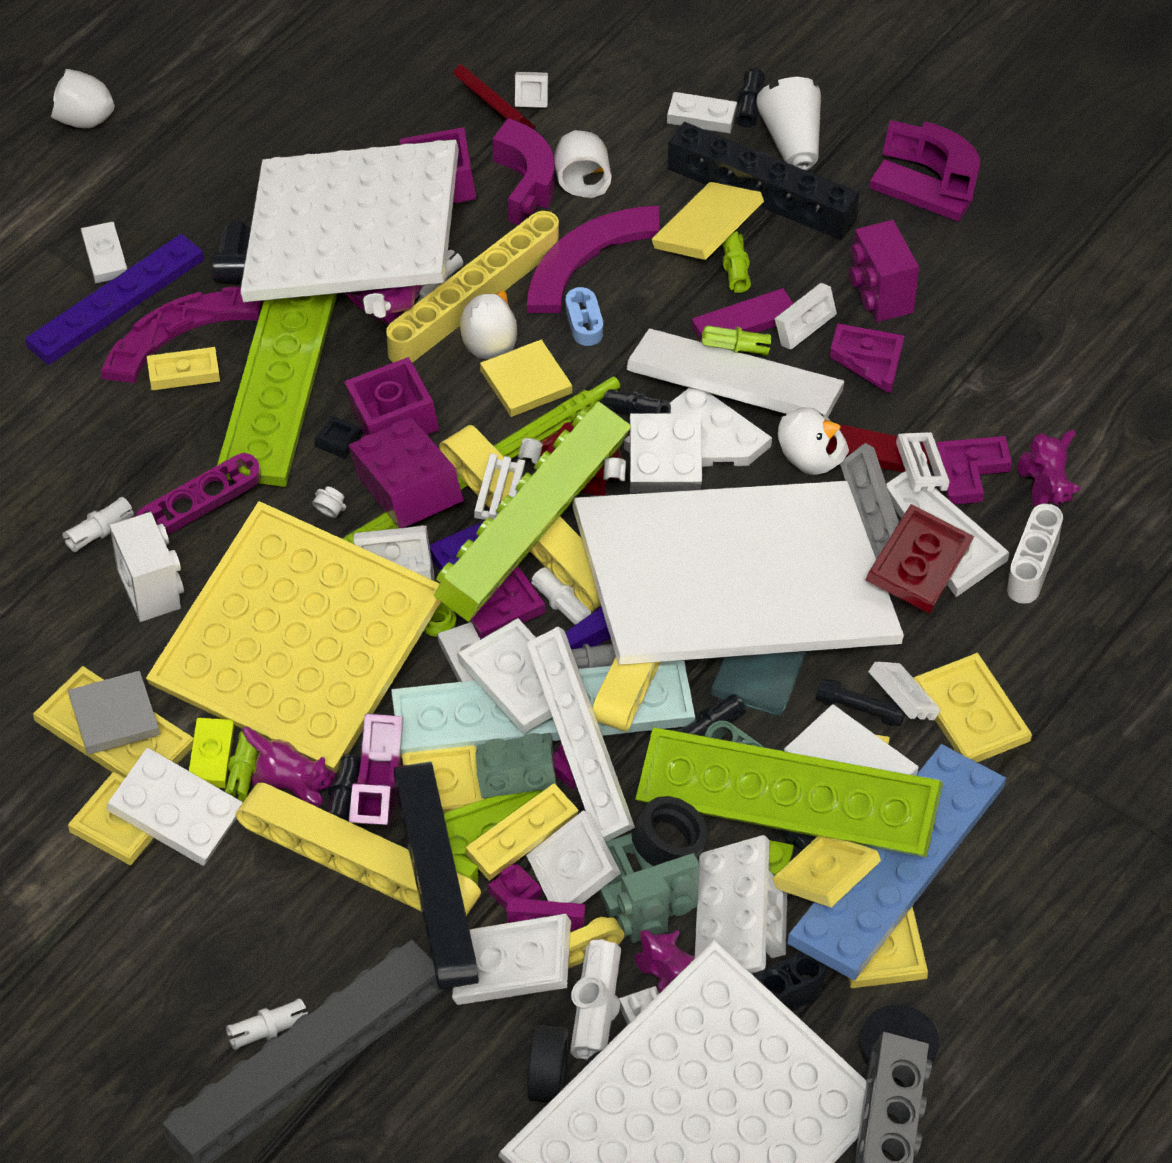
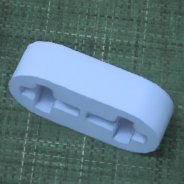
(589, 315)

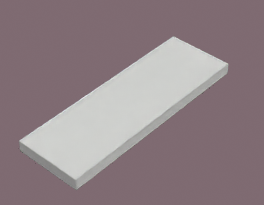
(733, 374)

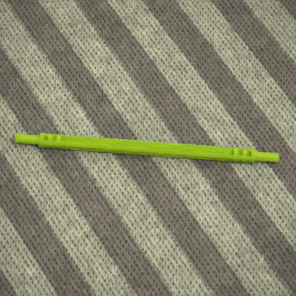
(510, 446)

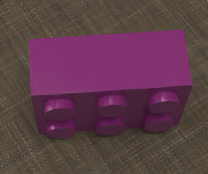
(406, 472)

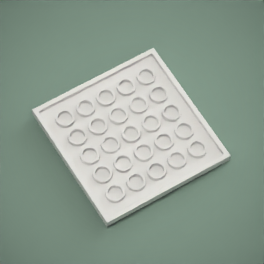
(351, 221)

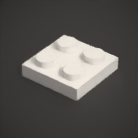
(574, 861)

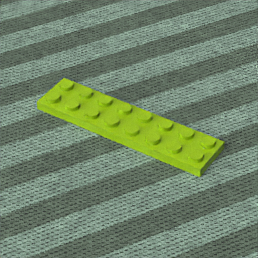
(278, 384)
(792, 791)

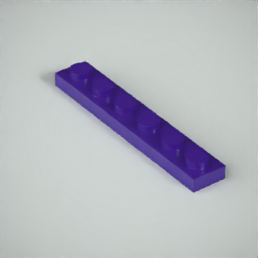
(114, 299)

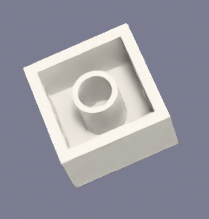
(665, 453)
(147, 566)

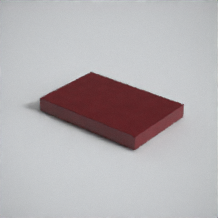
(920, 558)

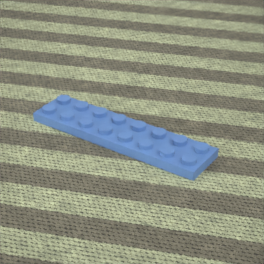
(867, 915)

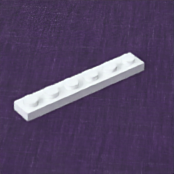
(580, 733)

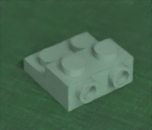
(515, 765)
(656, 894)

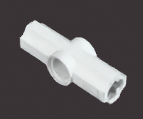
(595, 998)

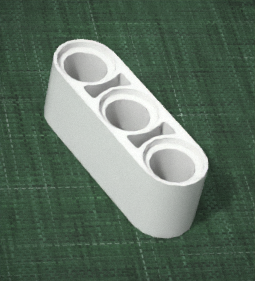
(1034, 553)

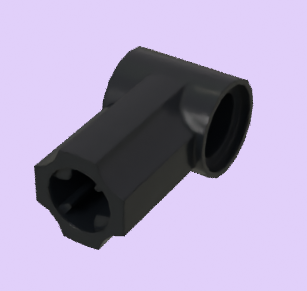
(231, 258)

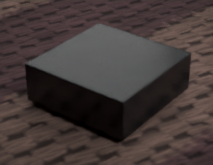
(337, 436)

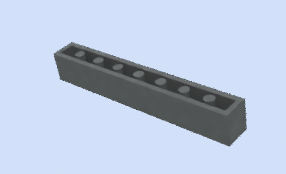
(302, 1056)

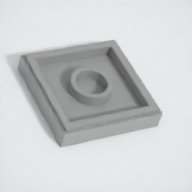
(113, 712)

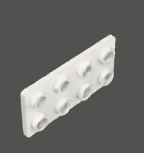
(741, 904)

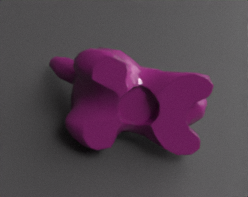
(1047, 466)
(284, 767)
(661, 957)

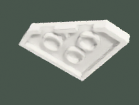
(724, 432)

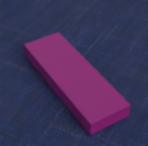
(917, 190)
(750, 315)

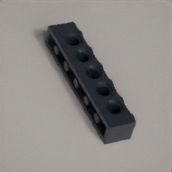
(783, 186)

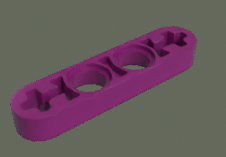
(201, 501)

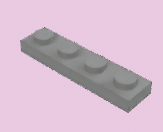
(871, 495)

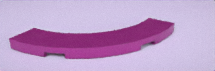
(580, 246)
(170, 321)

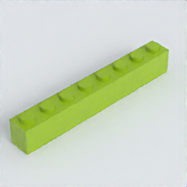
(531, 511)

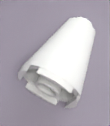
(793, 119)

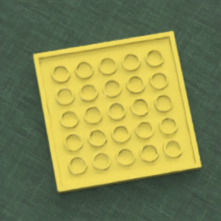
(296, 635)

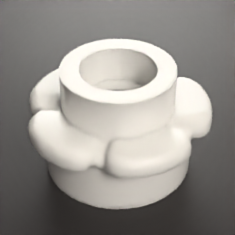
(329, 502)

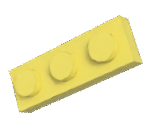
(521, 831)

